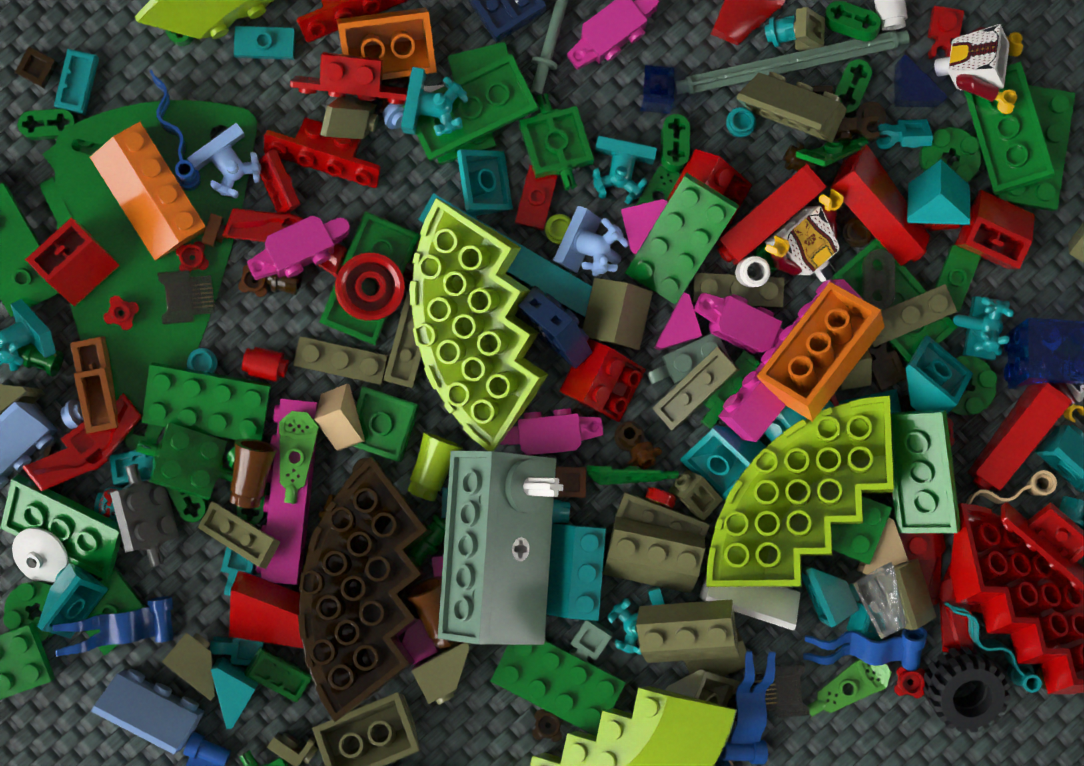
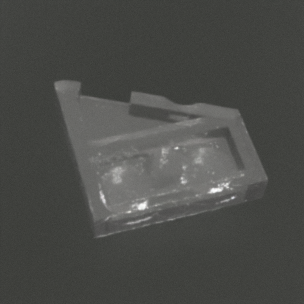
(882, 600)

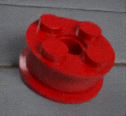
(389, 282)

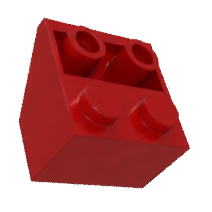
(718, 175)
(997, 231)
(72, 262)
(604, 381)

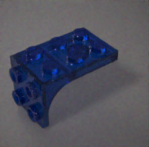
(1045, 352)

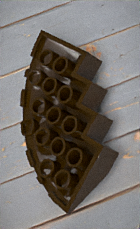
(356, 587)

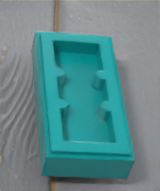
(264, 42)
(76, 81)
(121, 460)

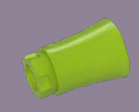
(431, 466)

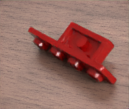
(324, 20)
(350, 75)
(324, 153)
(1052, 536)

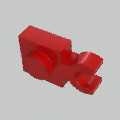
(944, 27)

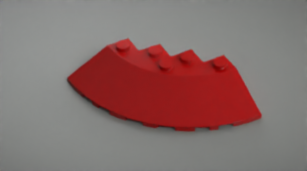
(1020, 597)

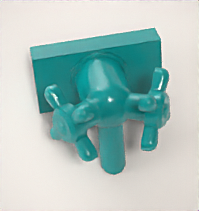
(431, 104)
(622, 166)
(984, 327)
(25, 331)
(629, 620)

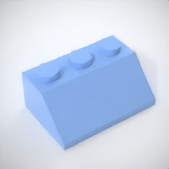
(21, 434)
(149, 710)

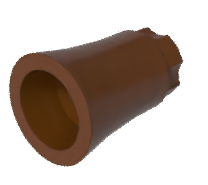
(251, 471)
(426, 602)

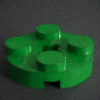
(964, 148)
(983, 387)
(18, 603)

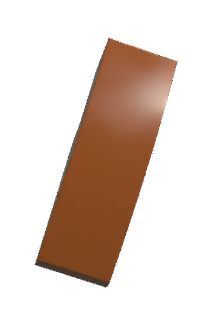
(95, 384)

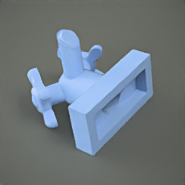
(226, 160)
(582, 240)

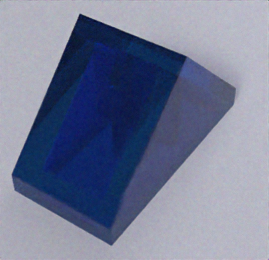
(914, 87)
(657, 89)

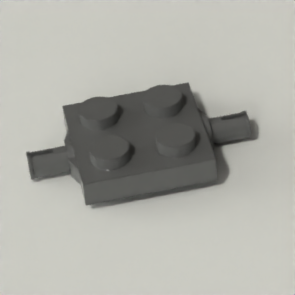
(144, 515)

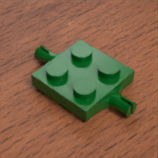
(556, 142)
(187, 461)

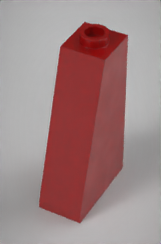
(880, 206)
(770, 215)
(1018, 435)
(264, 611)

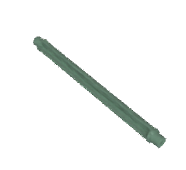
(790, 62)

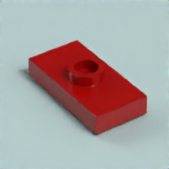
(278, 183)
(535, 200)

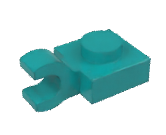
(907, 132)
(232, 564)
(241, 650)

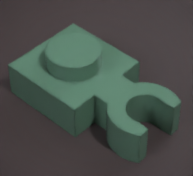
(590, 640)

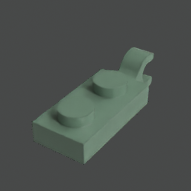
(685, 359)

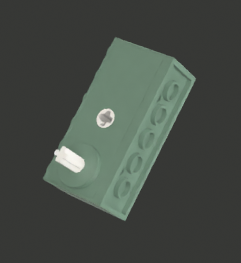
(497, 548)

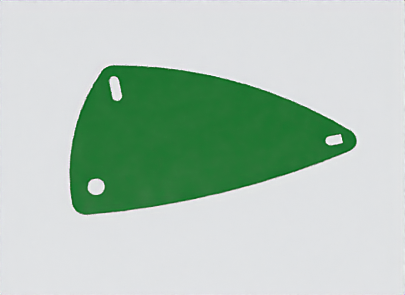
(137, 276)

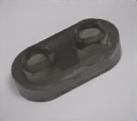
(879, 280)

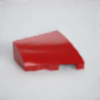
(742, 17)

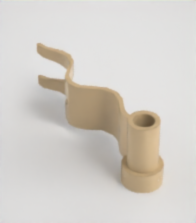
(1045, 478)

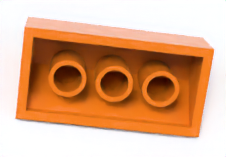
(147, 191)
(821, 350)

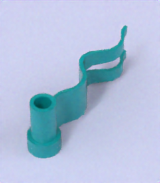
(1019, 674)

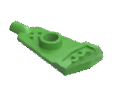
(300, 442)
(862, 686)

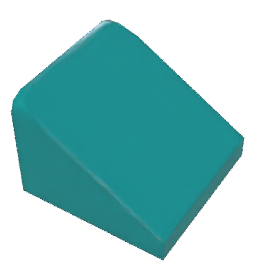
(862, 623)

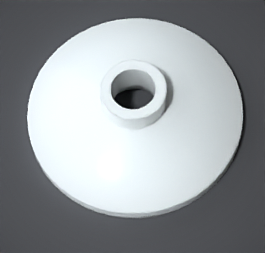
(39, 554)

